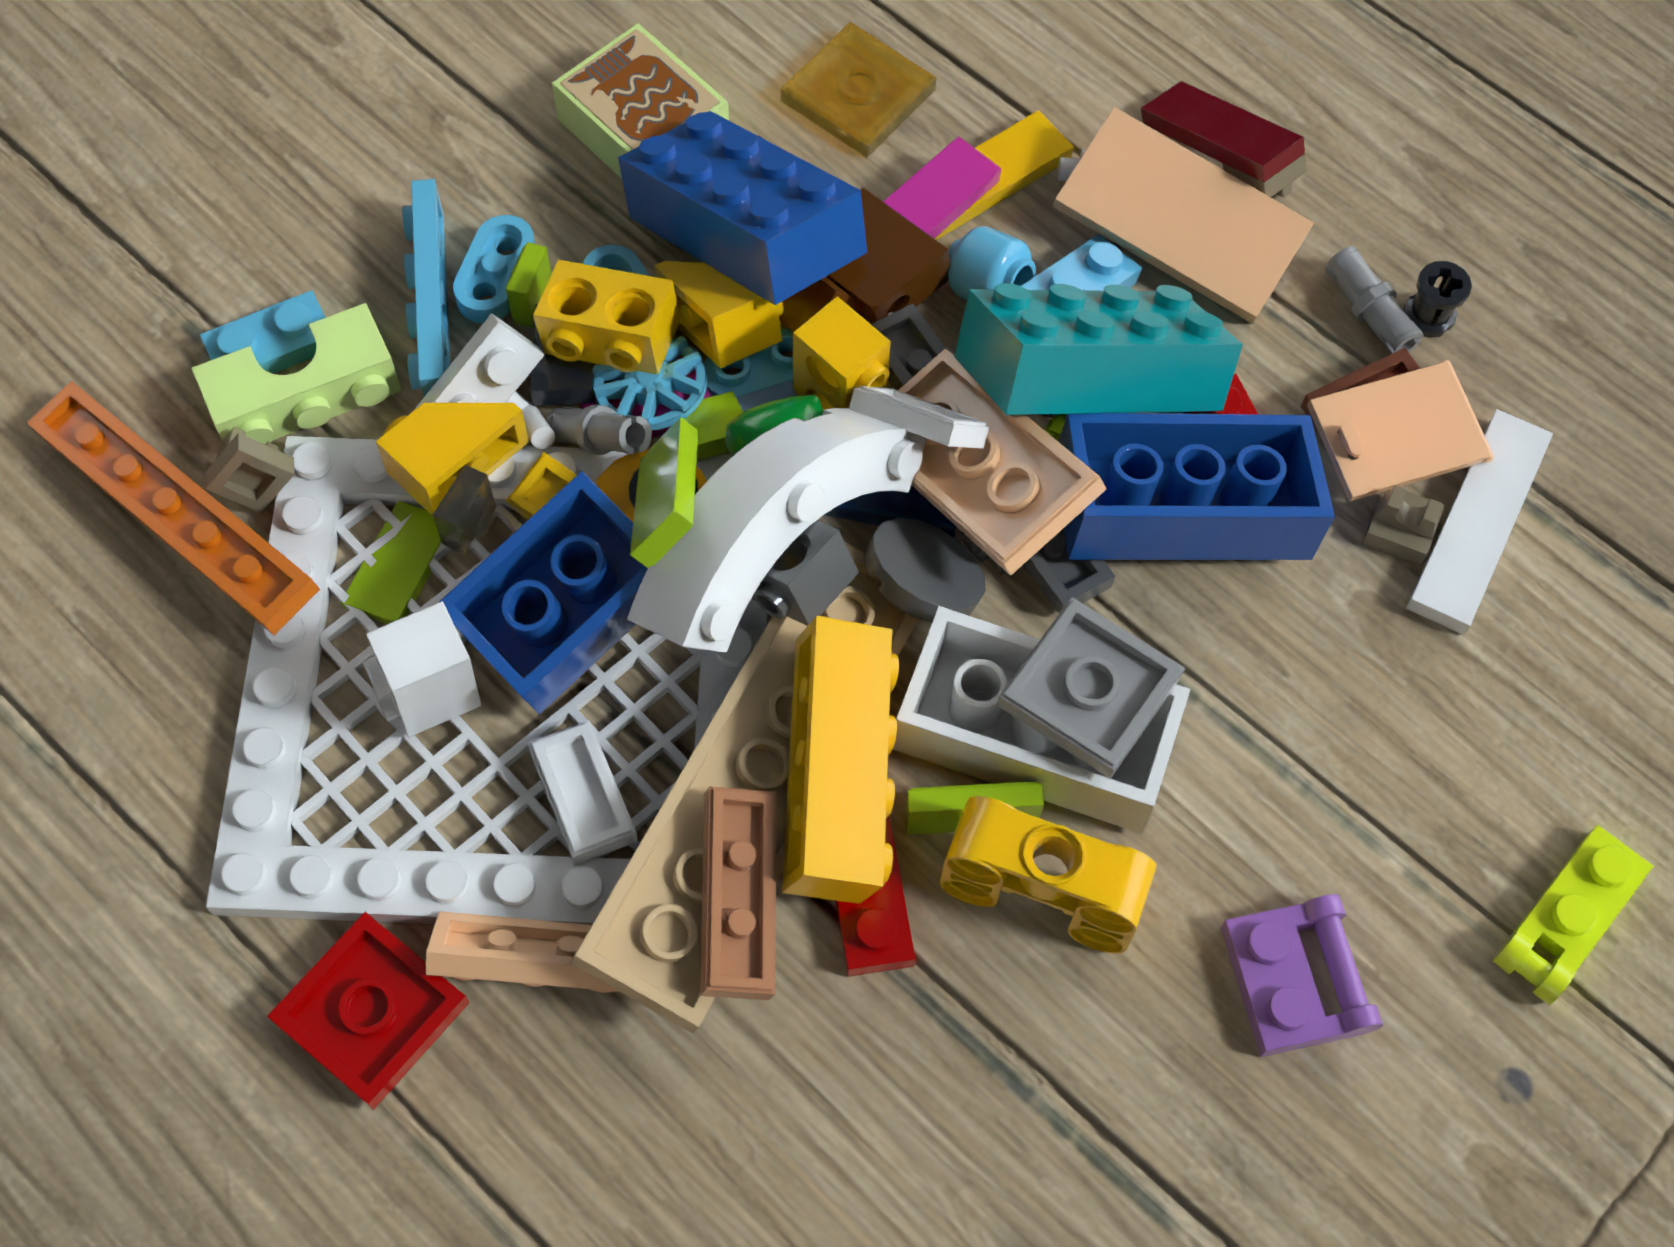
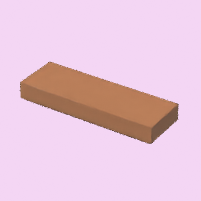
(738, 894)

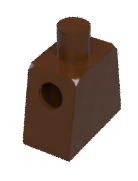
(899, 266)

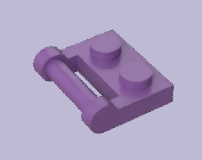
(1279, 982)

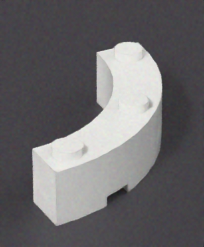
(758, 509)

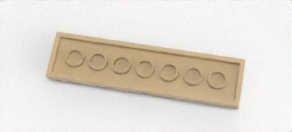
(652, 921)

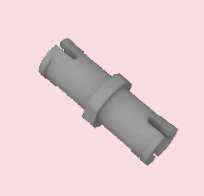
(1373, 301)
(600, 429)

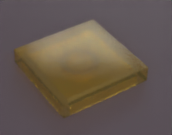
(858, 89)

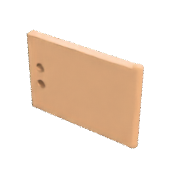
(1399, 430)

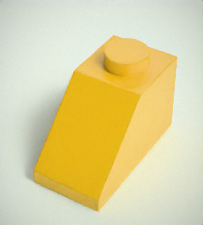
(720, 313)
(438, 439)

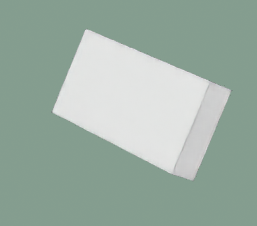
(919, 417)
(582, 792)

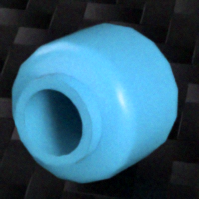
(988, 259)

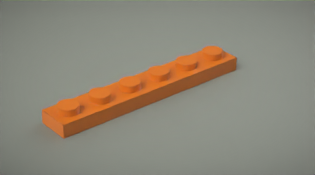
(174, 508)

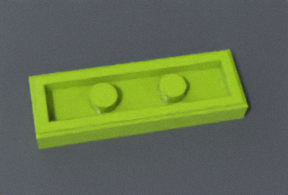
(665, 493)

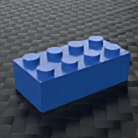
(744, 205)
(1199, 487)

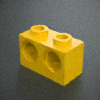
(607, 317)
(838, 353)

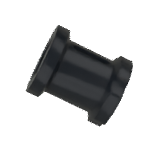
(1449, 295)

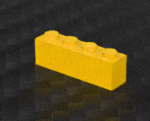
(840, 762)

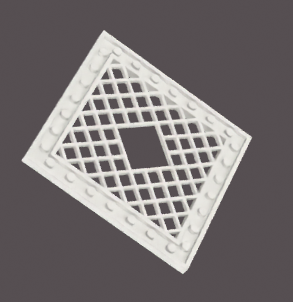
(254, 860)

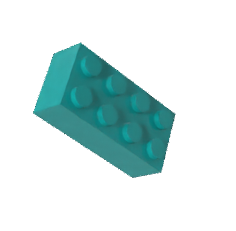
(1096, 350)

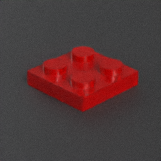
(368, 1010)

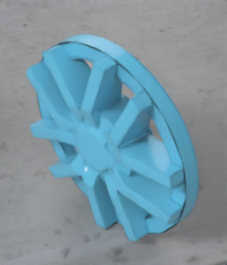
(655, 389)

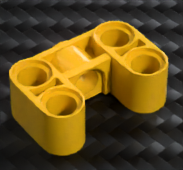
(1102, 883)

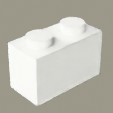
(421, 670)

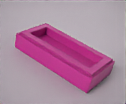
(945, 187)

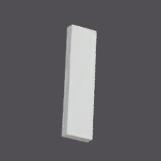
(1479, 524)

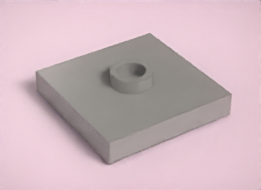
(1090, 687)

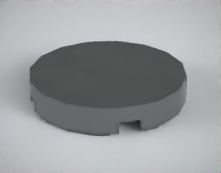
(923, 569)

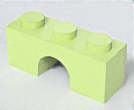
(346, 373)

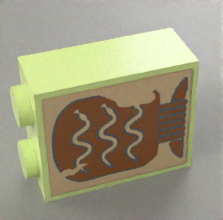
(630, 94)

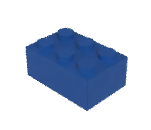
(552, 593)

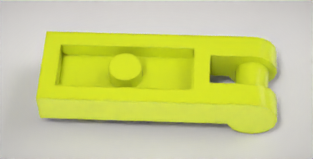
(1573, 913)

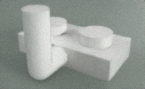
(491, 372)

